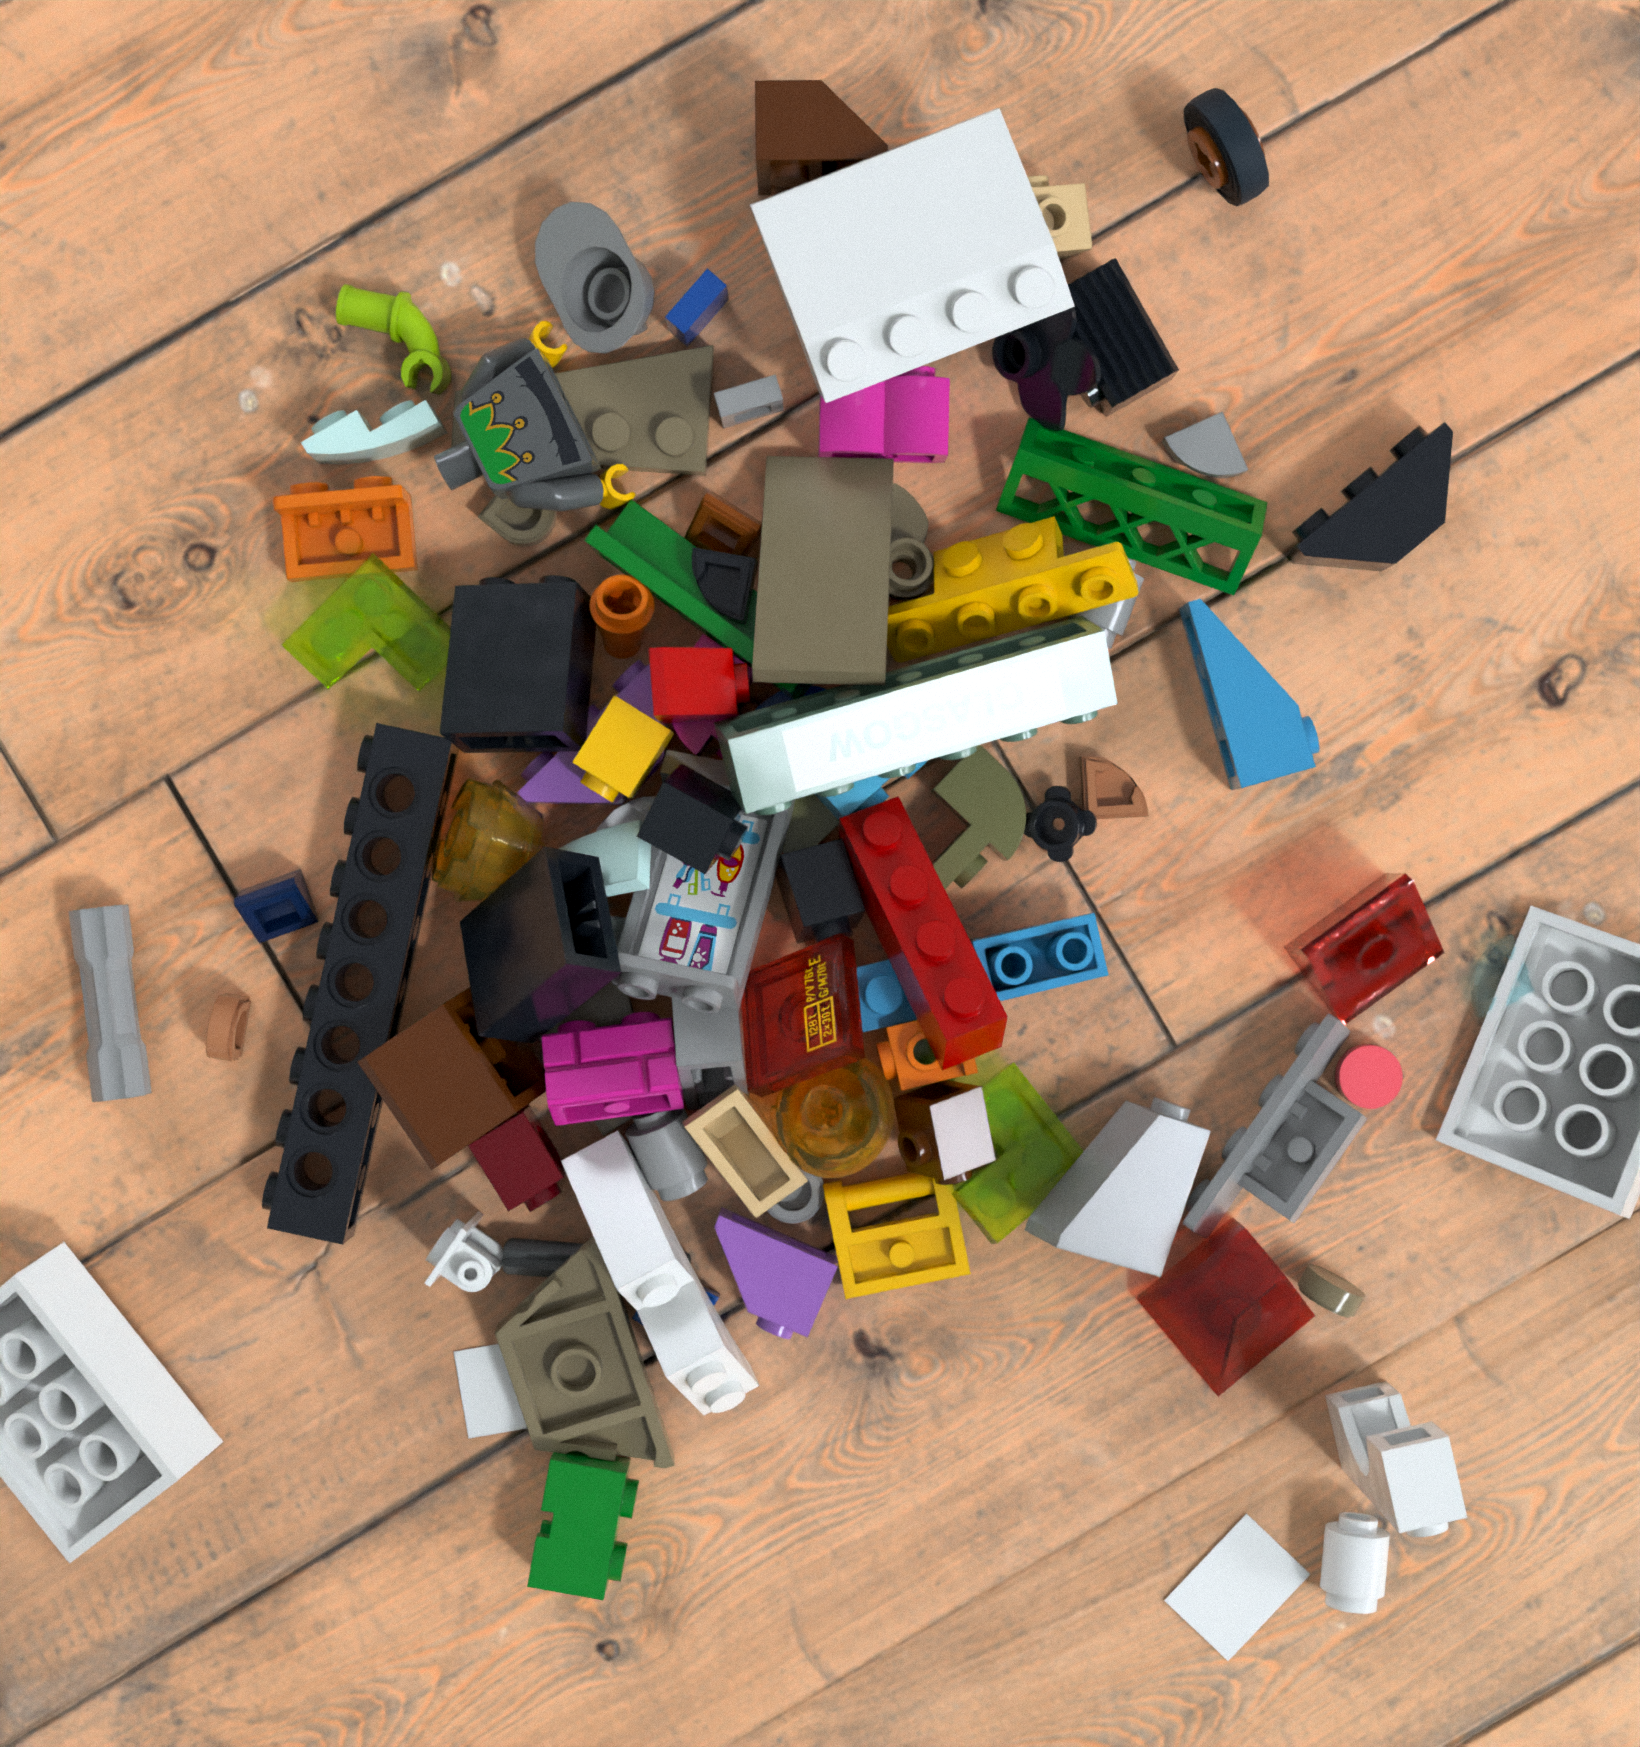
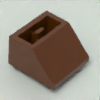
(806, 134)
(451, 1082)

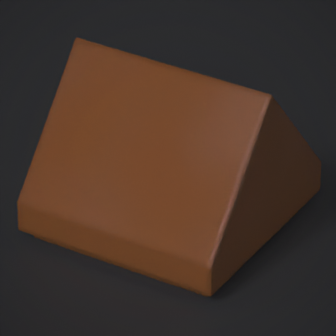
(723, 527)

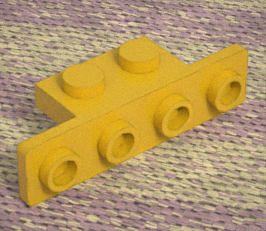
(1006, 586)

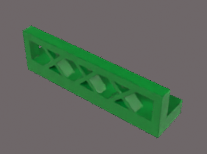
(1146, 491)
(663, 563)

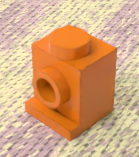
(898, 1060)

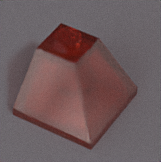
(1226, 1306)

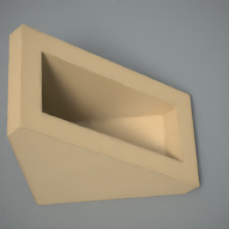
(745, 1150)

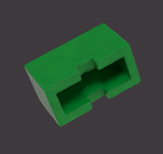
(579, 1546)

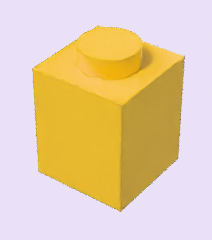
(621, 750)

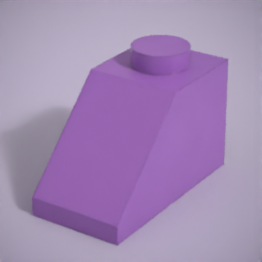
(776, 1274)

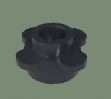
(1041, 824)

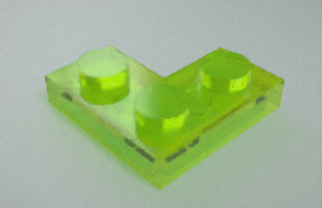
(371, 612)
(1031, 1158)

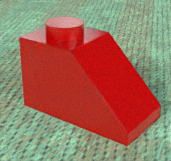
(696, 684)

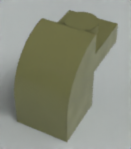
(989, 806)

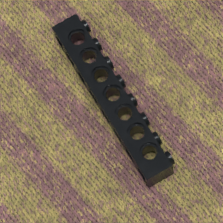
(295, 1201)

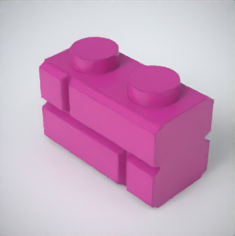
(611, 1069)

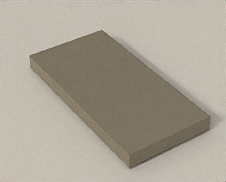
(824, 571)

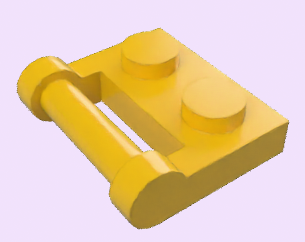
(899, 1250)

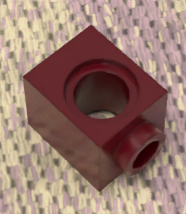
(520, 1161)

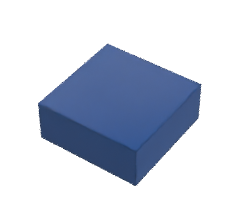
(697, 307)

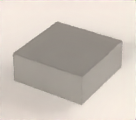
(749, 401)

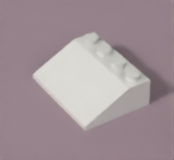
(912, 255)
(1560, 1067)
(85, 1407)

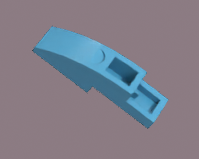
(1014, 961)

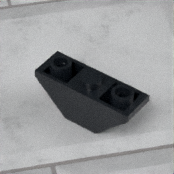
(1384, 511)

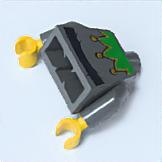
(526, 433)

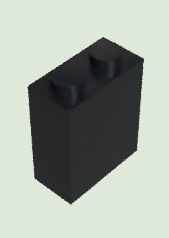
(519, 666)
(539, 946)

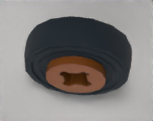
(1226, 146)

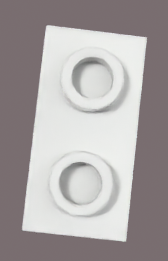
(465, 1256)

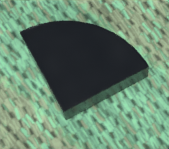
(725, 581)

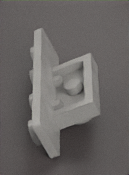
(1288, 1143)

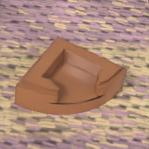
(1109, 790)

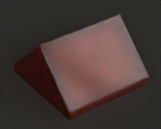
(1367, 946)

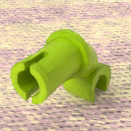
(404, 323)

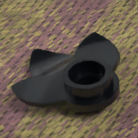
(1047, 366)

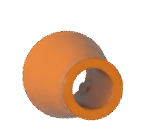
(622, 613)

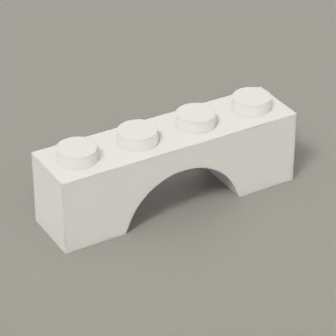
(1396, 1465)

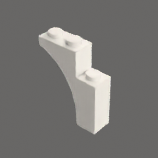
(657, 1276)

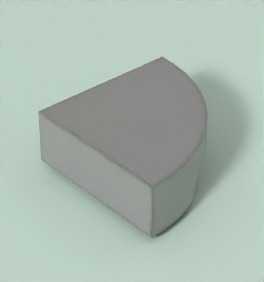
(1207, 448)

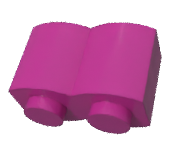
(890, 420)

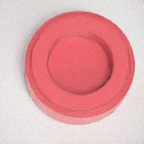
(1368, 1076)

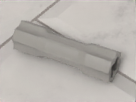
(115, 1049)

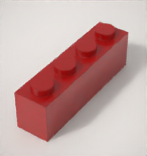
(922, 934)

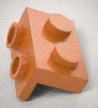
(339, 529)

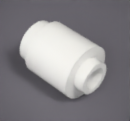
(1354, 1563)

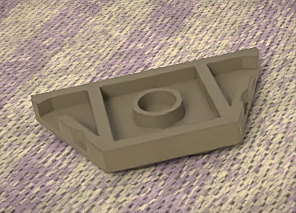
(582, 1367)

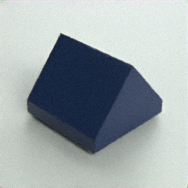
(277, 906)

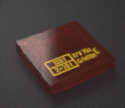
(802, 1016)

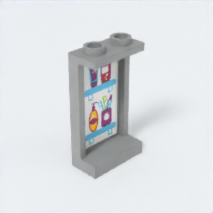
(697, 930)

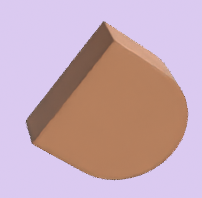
(227, 1027)

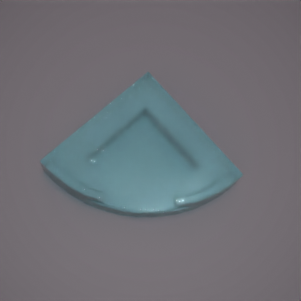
(1490, 973)

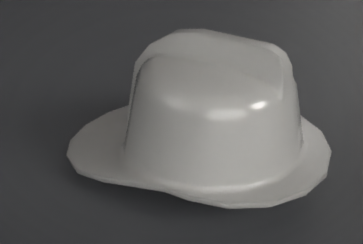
(593, 277)

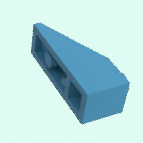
(1249, 711)

